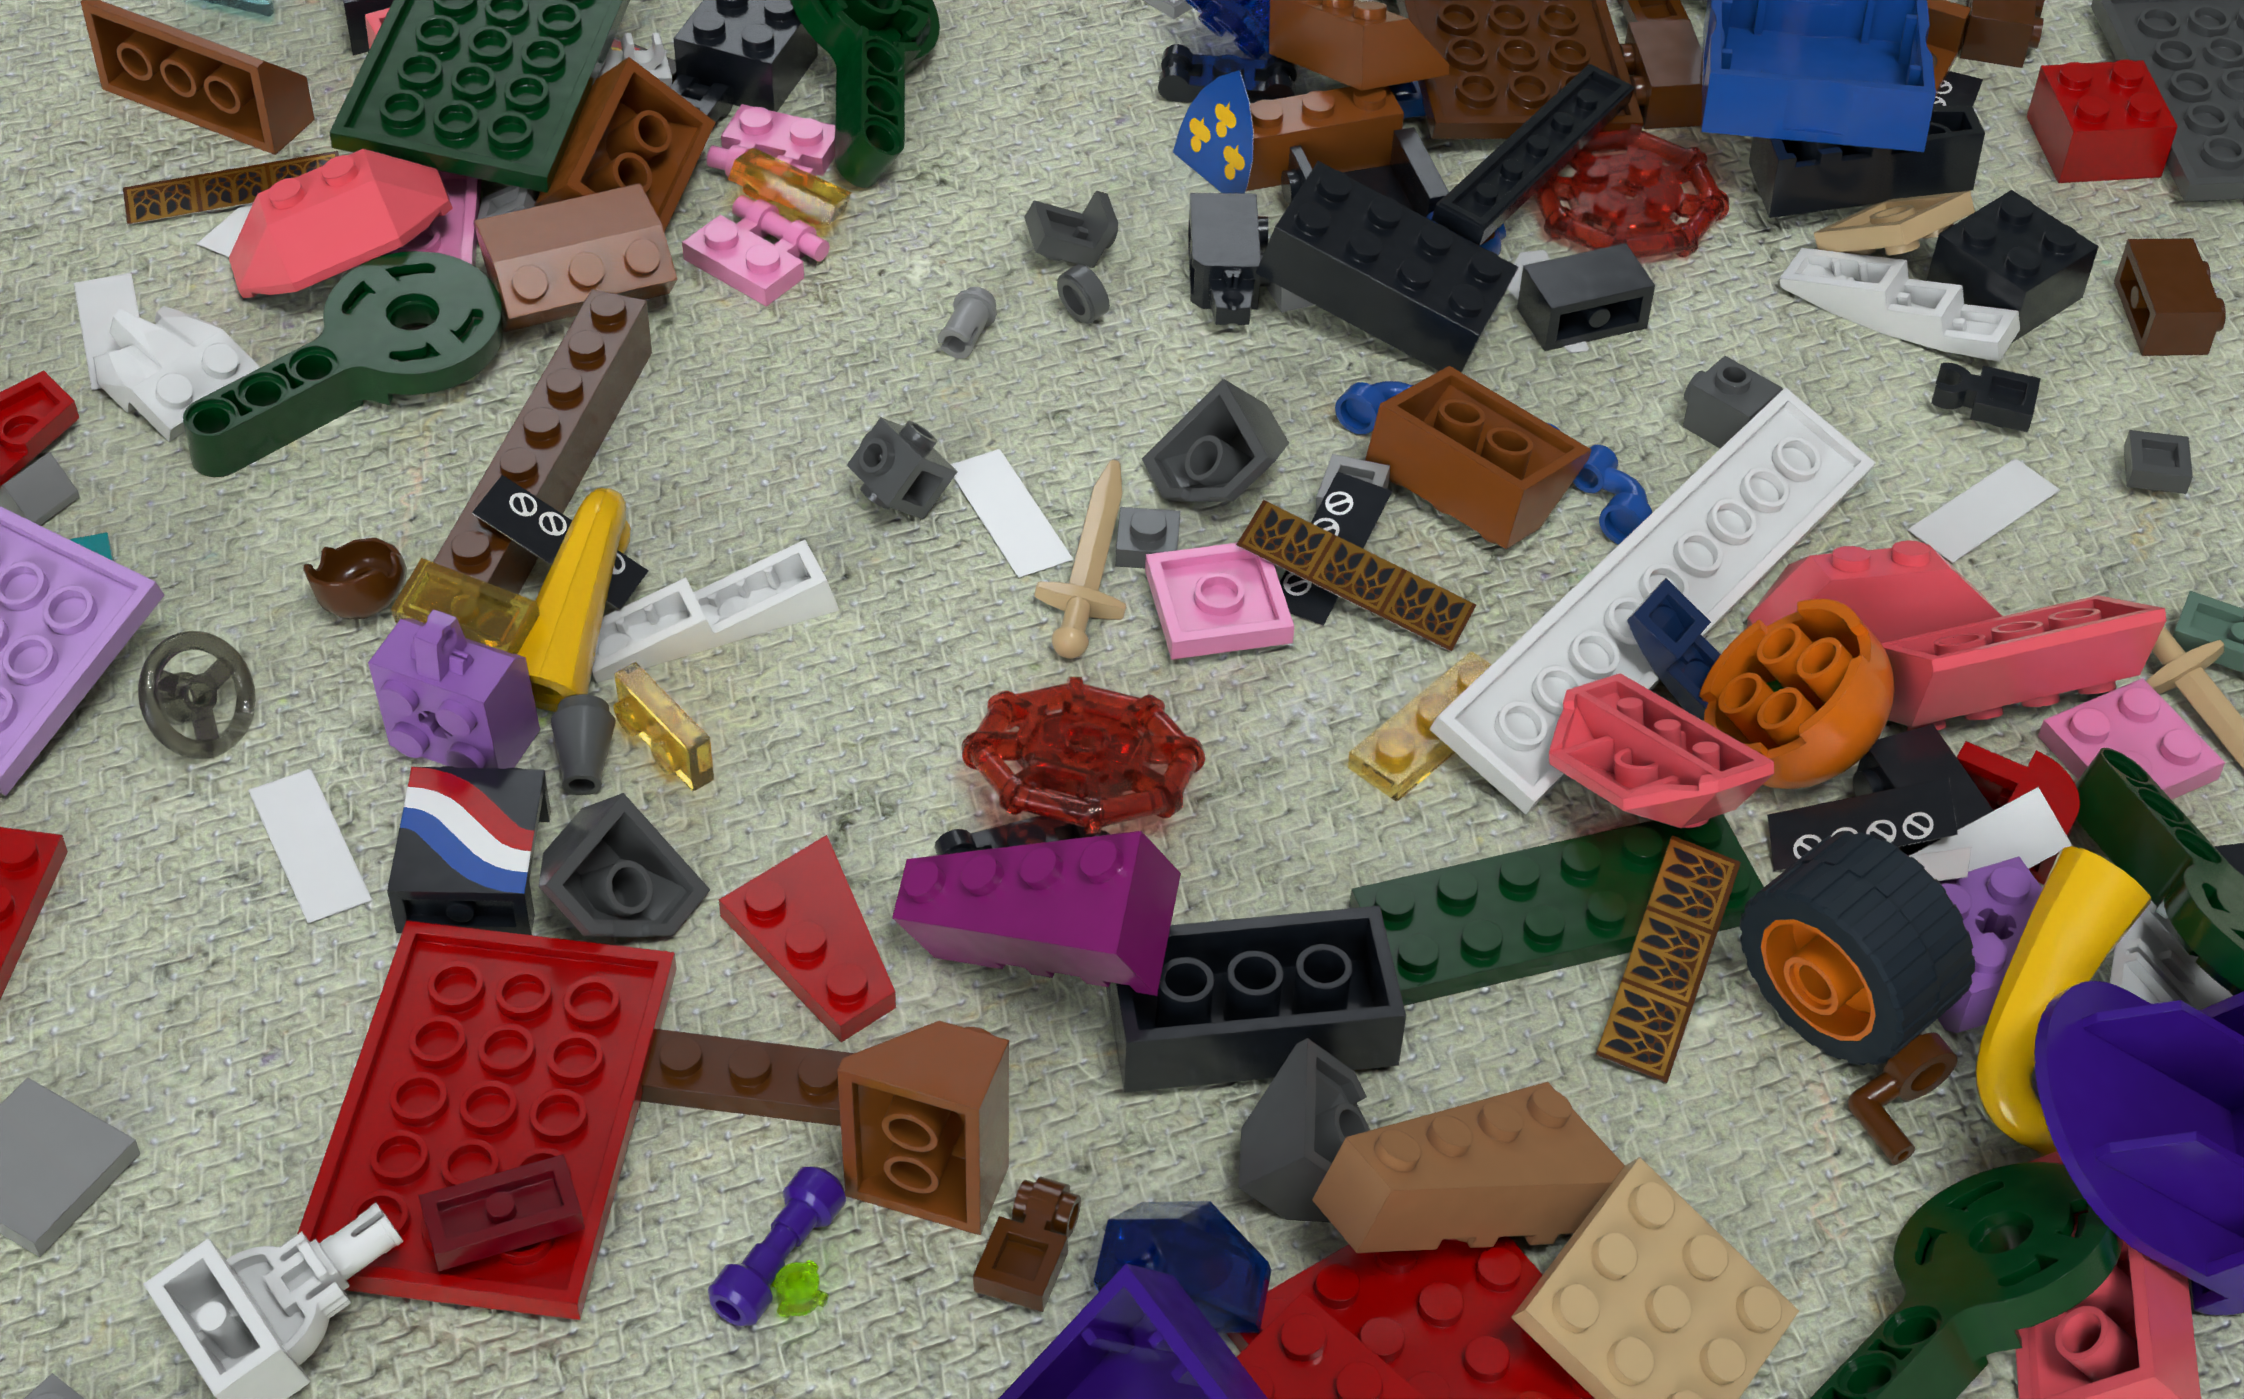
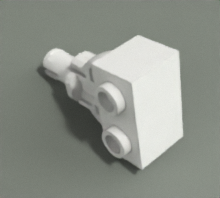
(266, 1307)

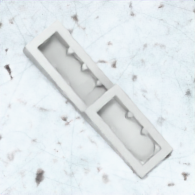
(739, 606)

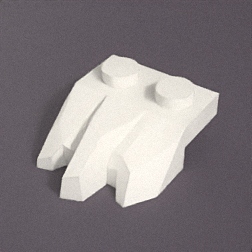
(168, 365)

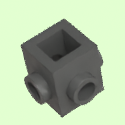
(901, 467)

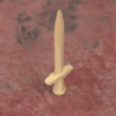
(1081, 595)
(2187, 673)

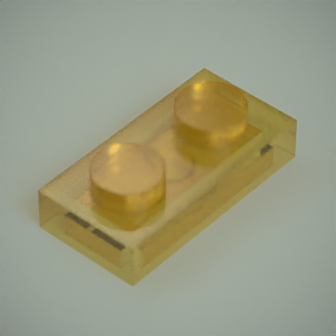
(775, 180)
(483, 610)
(664, 726)

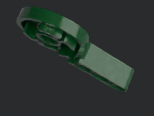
(872, 52)
(355, 358)
(2169, 859)
(1974, 1273)

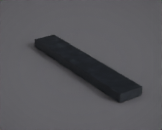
(1532, 154)

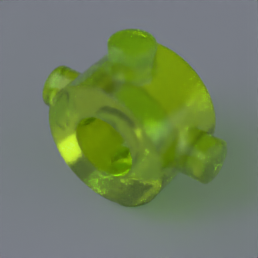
(798, 1289)

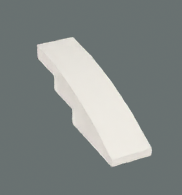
(1883, 298)

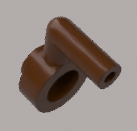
(1907, 1075)

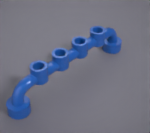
(1621, 516)

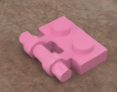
(786, 137)
(748, 261)

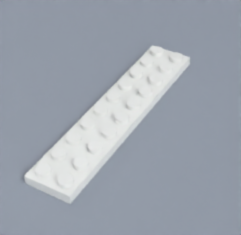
(1707, 539)

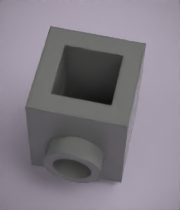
(1725, 400)

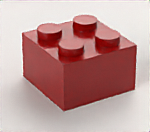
(2101, 121)

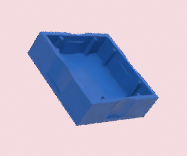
(1819, 71)

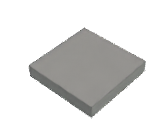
(53, 1164)

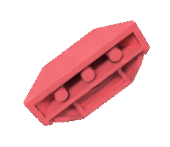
(334, 221)
(1890, 589)
(1652, 754)

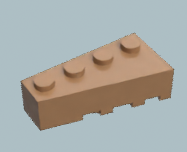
(1469, 1175)

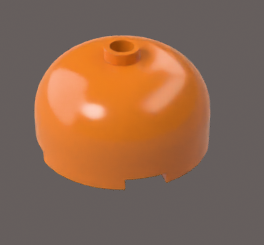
(1831, 698)

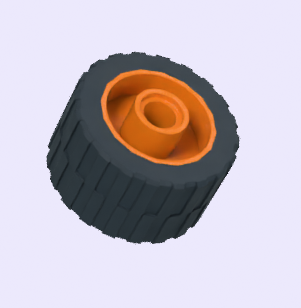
(1857, 947)

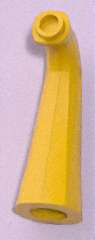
(574, 600)
(2068, 936)

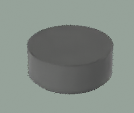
(1083, 294)

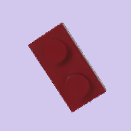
(501, 1212)

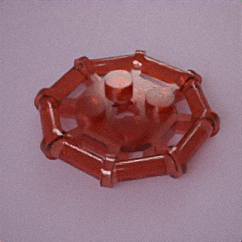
(1643, 223)
(1057, 759)

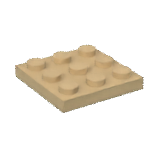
(1654, 1300)

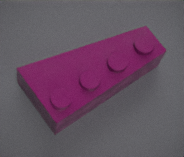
(1050, 907)

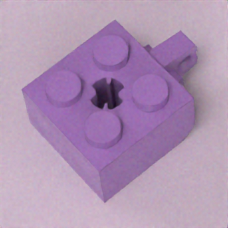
(453, 696)
(1995, 912)

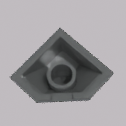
(1216, 448)
(619, 874)
(1299, 1131)

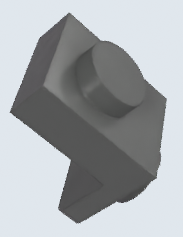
(1070, 234)

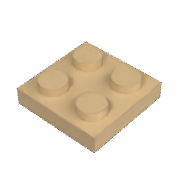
(1895, 224)

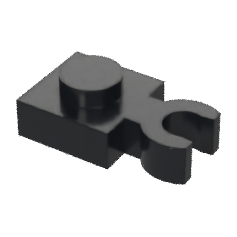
(1995, 396)

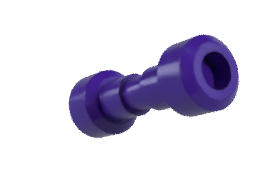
(743, 1290)

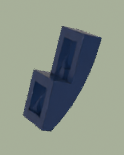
(1672, 642)

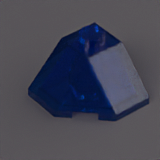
(1202, 1252)

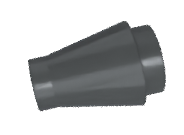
(582, 740)

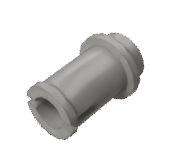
(972, 313)

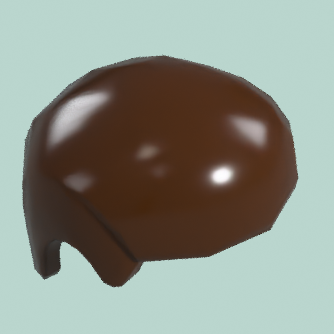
(357, 578)

